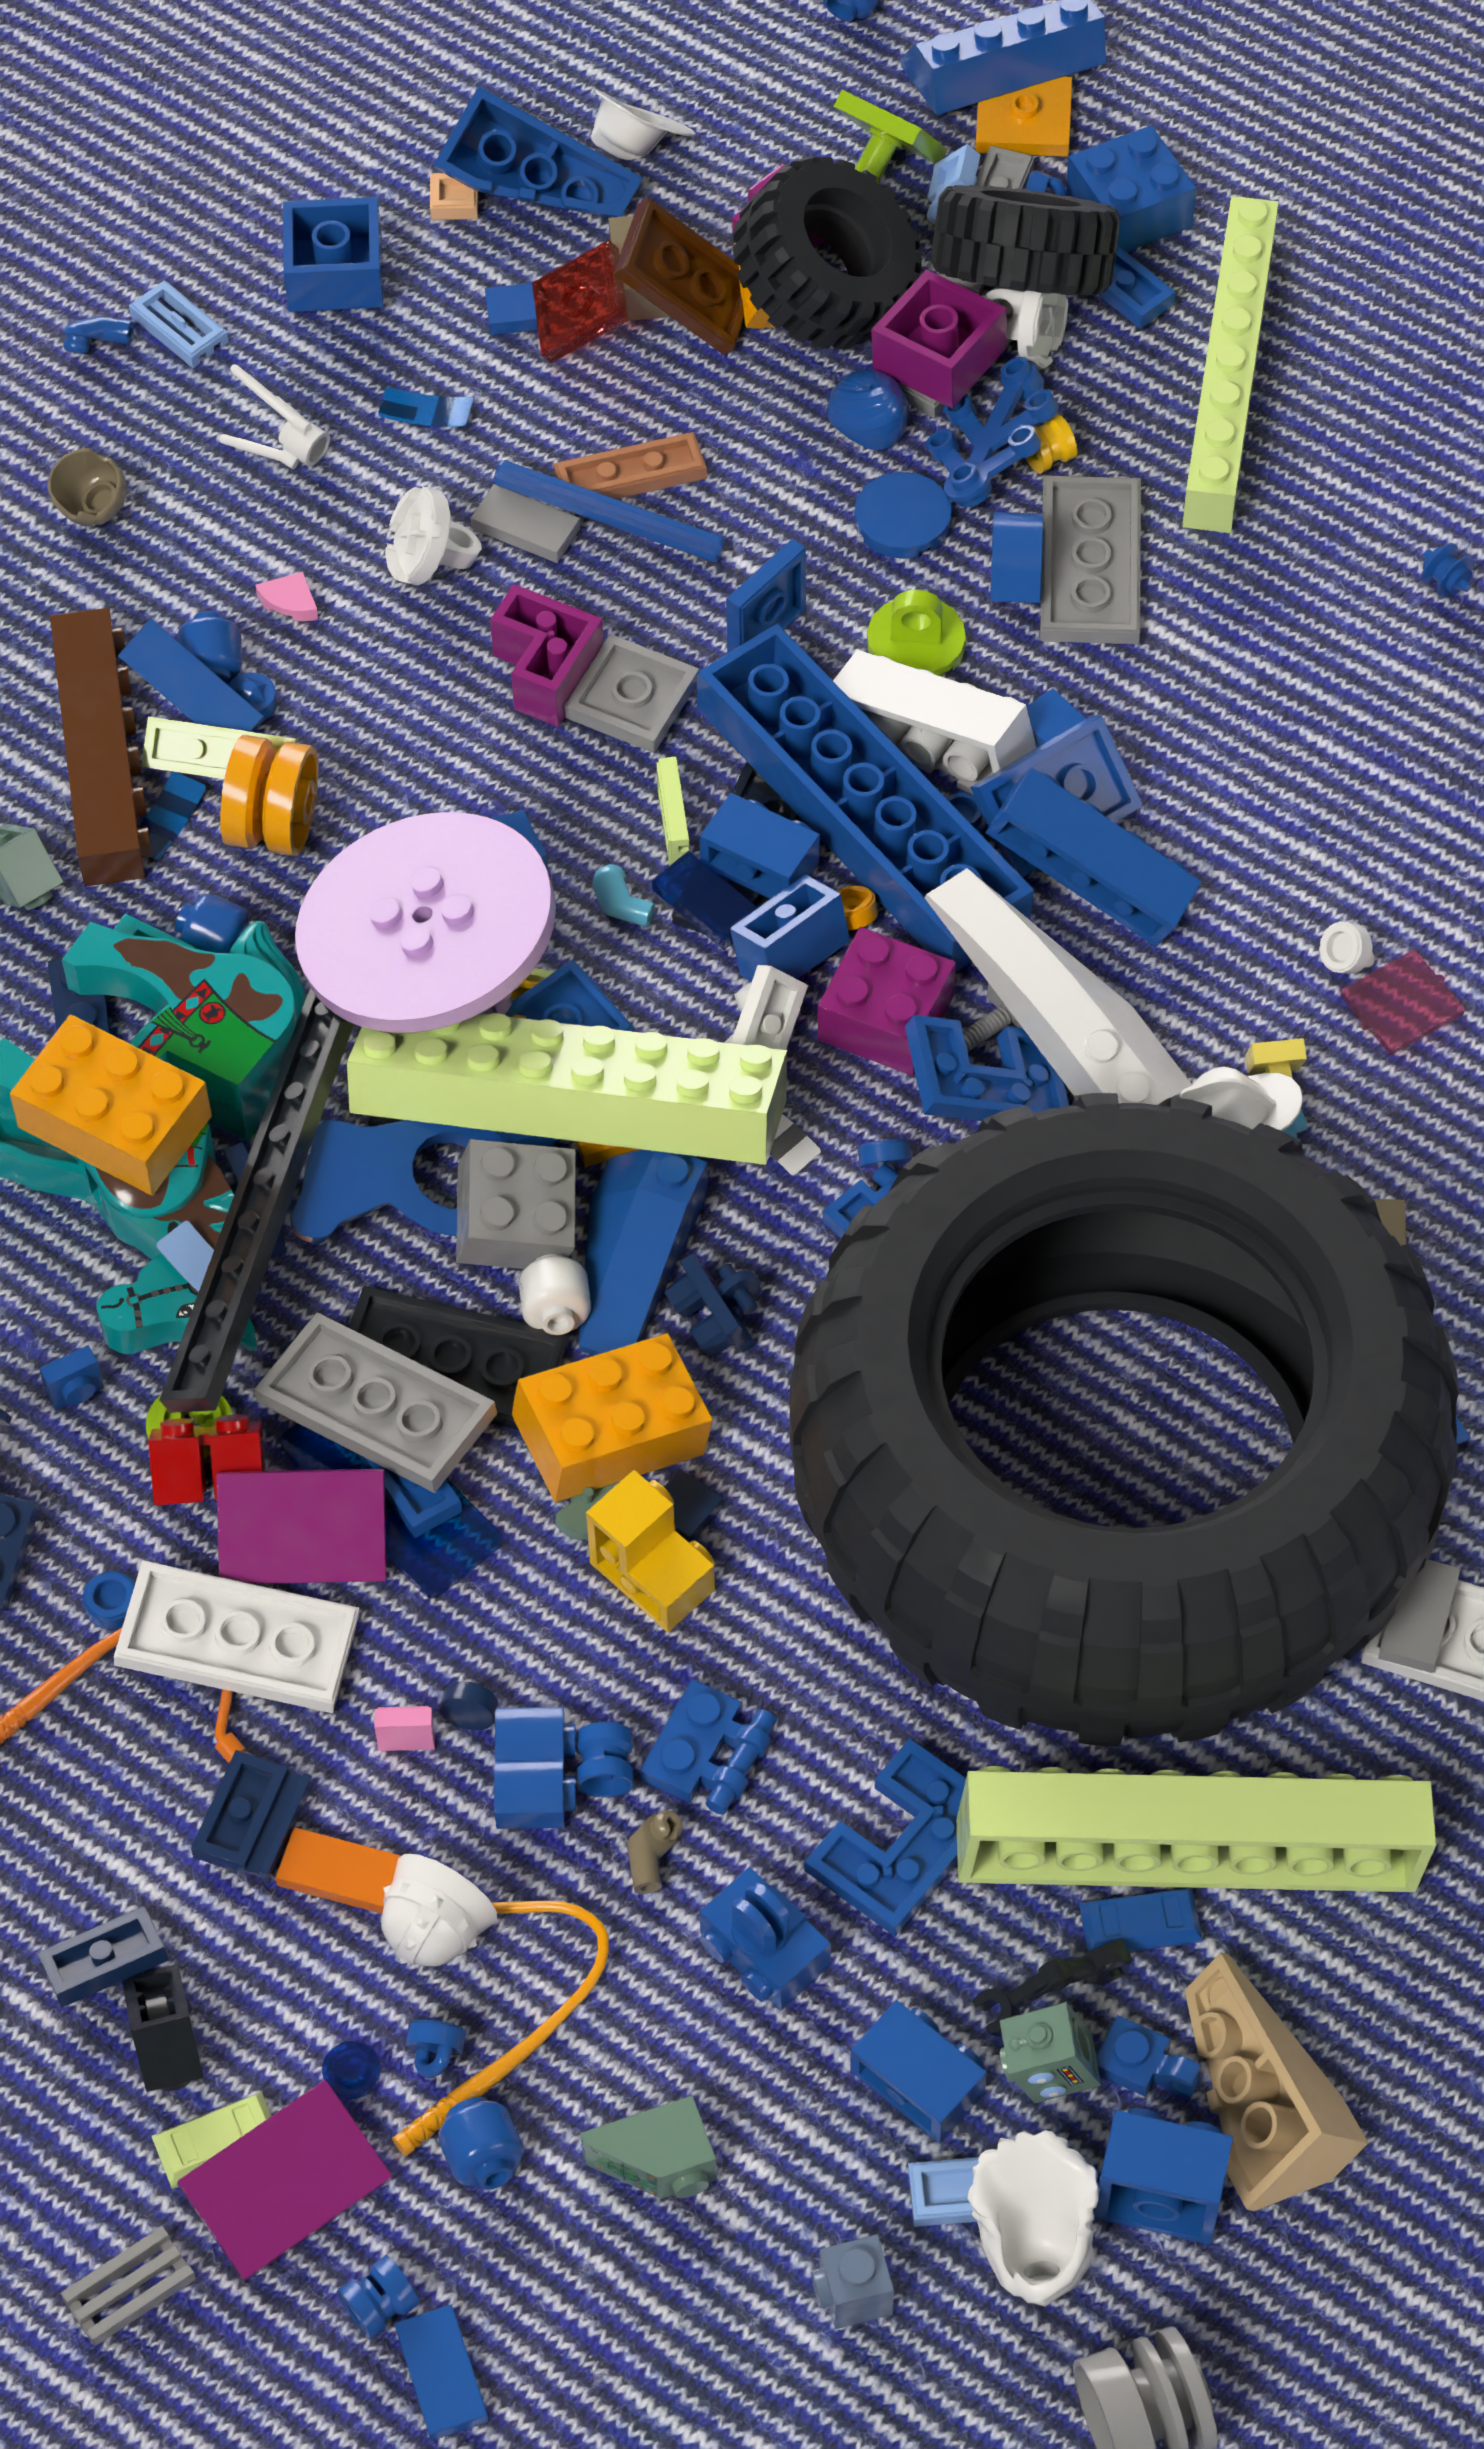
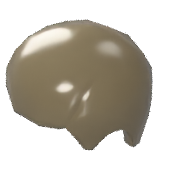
(87, 487)

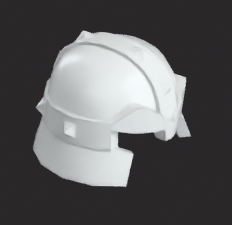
(432, 1912)

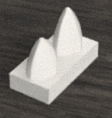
(768, 1009)

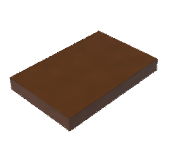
(682, 275)

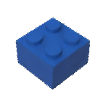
(1140, 181)
(332, 254)
(1163, 2175)

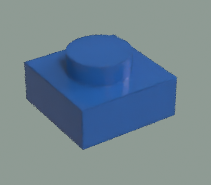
(72, 1378)

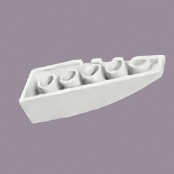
(1065, 1009)

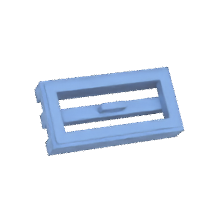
(146, 305)

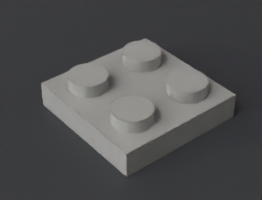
(631, 693)

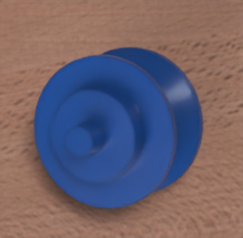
(1447, 570)

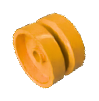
(269, 795)

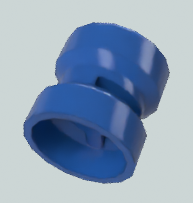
(604, 1759)
(378, 2297)

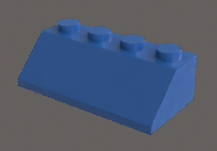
(1007, 54)

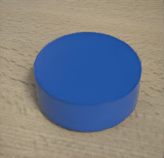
(884, 1152)
(108, 1599)

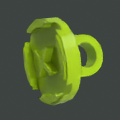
(918, 632)

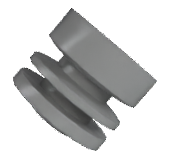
(1155, 2401)

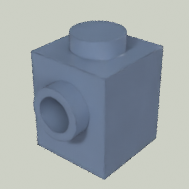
(854, 2282)

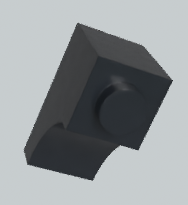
(162, 2029)

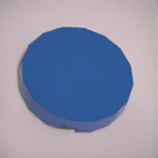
(902, 514)

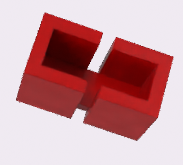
(179, 1461)

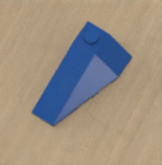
(524, 159)

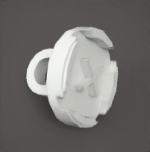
(1036, 322)
(427, 538)

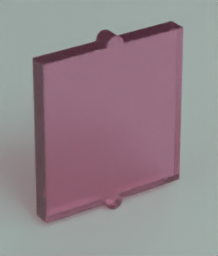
(1402, 1002)

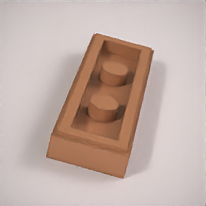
(637, 467)

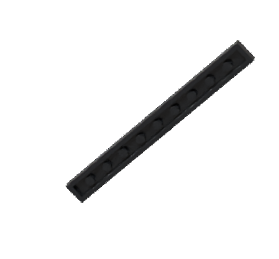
(257, 1211)

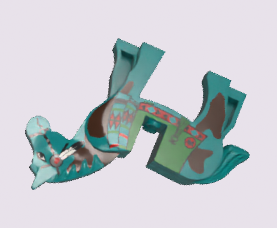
(214, 1019)

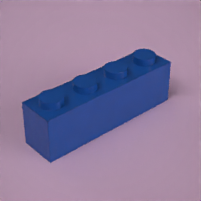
(1093, 856)

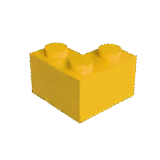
(644, 1556)

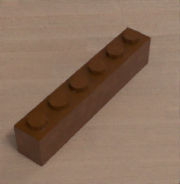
(98, 748)

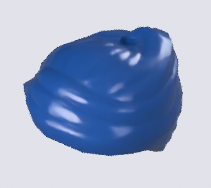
(869, 409)

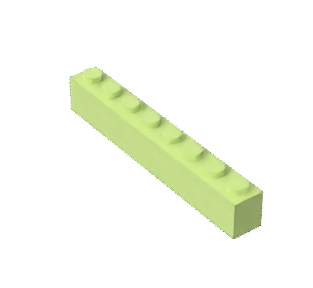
(1230, 365)

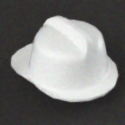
(631, 130)
(1248, 1099)

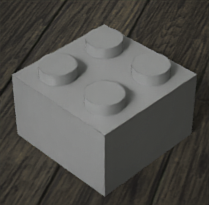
(514, 1203)

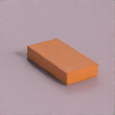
(336, 1870)

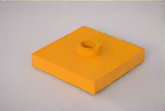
(1028, 120)

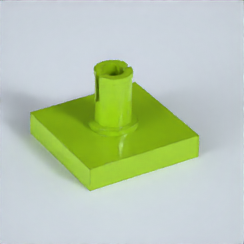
(886, 135)

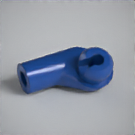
(96, 328)

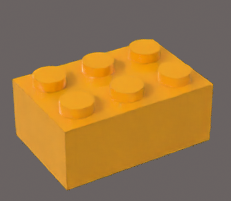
(111, 1104)
(611, 1417)

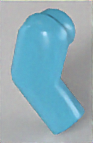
(616, 900)

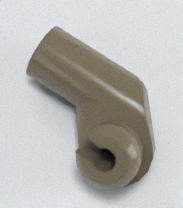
(648, 1846)

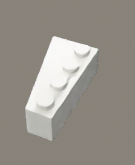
(938, 718)

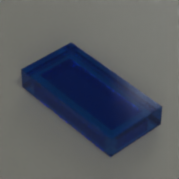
(702, 898)

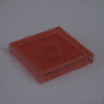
(579, 302)

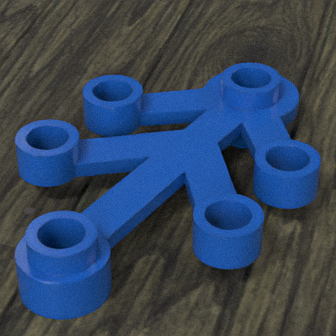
(970, 480)

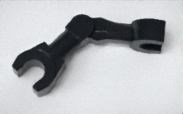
(1095, 1967)

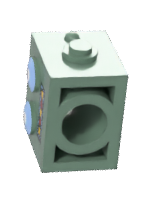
(1049, 2053)

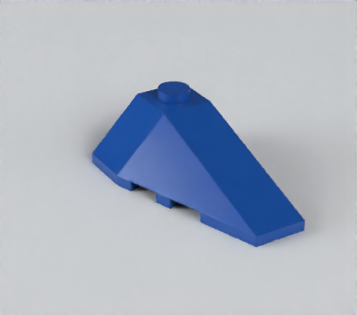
(635, 1239)

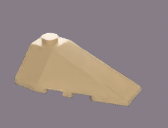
(1268, 2092)

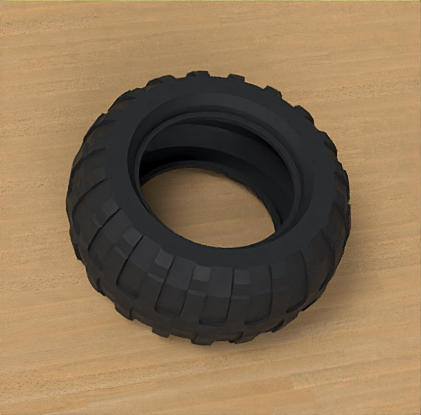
(1160, 1220)

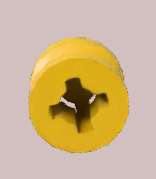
(1056, 444)

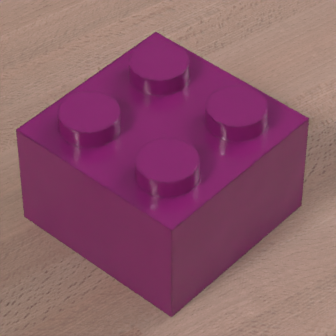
(939, 338)
(877, 995)

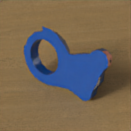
(368, 1167)

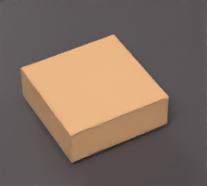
(451, 199)

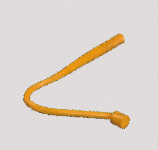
(480, 2083)

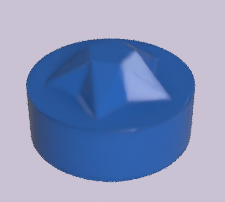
(257, 691)

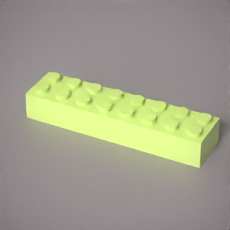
(576, 1085)
(1194, 1830)

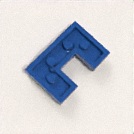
(973, 1092)
(897, 1882)

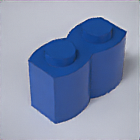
(531, 1768)

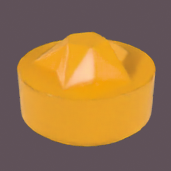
(858, 906)

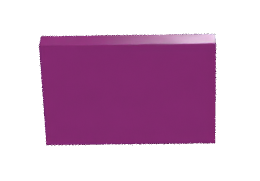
(302, 1526)
(284, 2180)

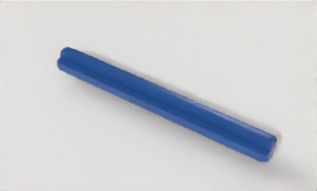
(609, 511)

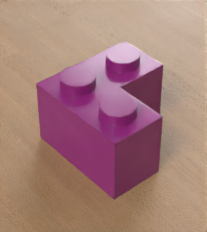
(549, 647)

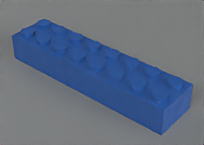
(850, 784)

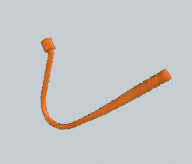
(52, 1687)

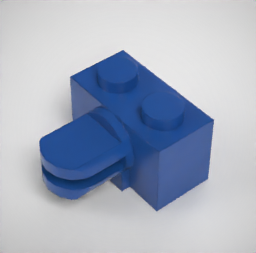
(764, 1939)

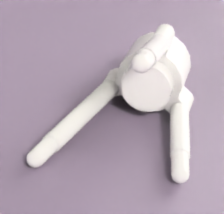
(299, 437)

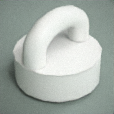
(1346, 948)

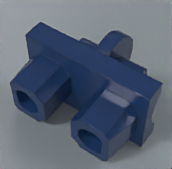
(700, 1288)

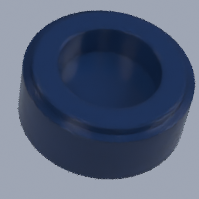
(468, 1705)

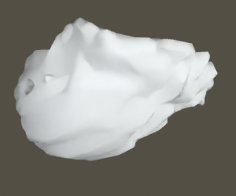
(1035, 2214)

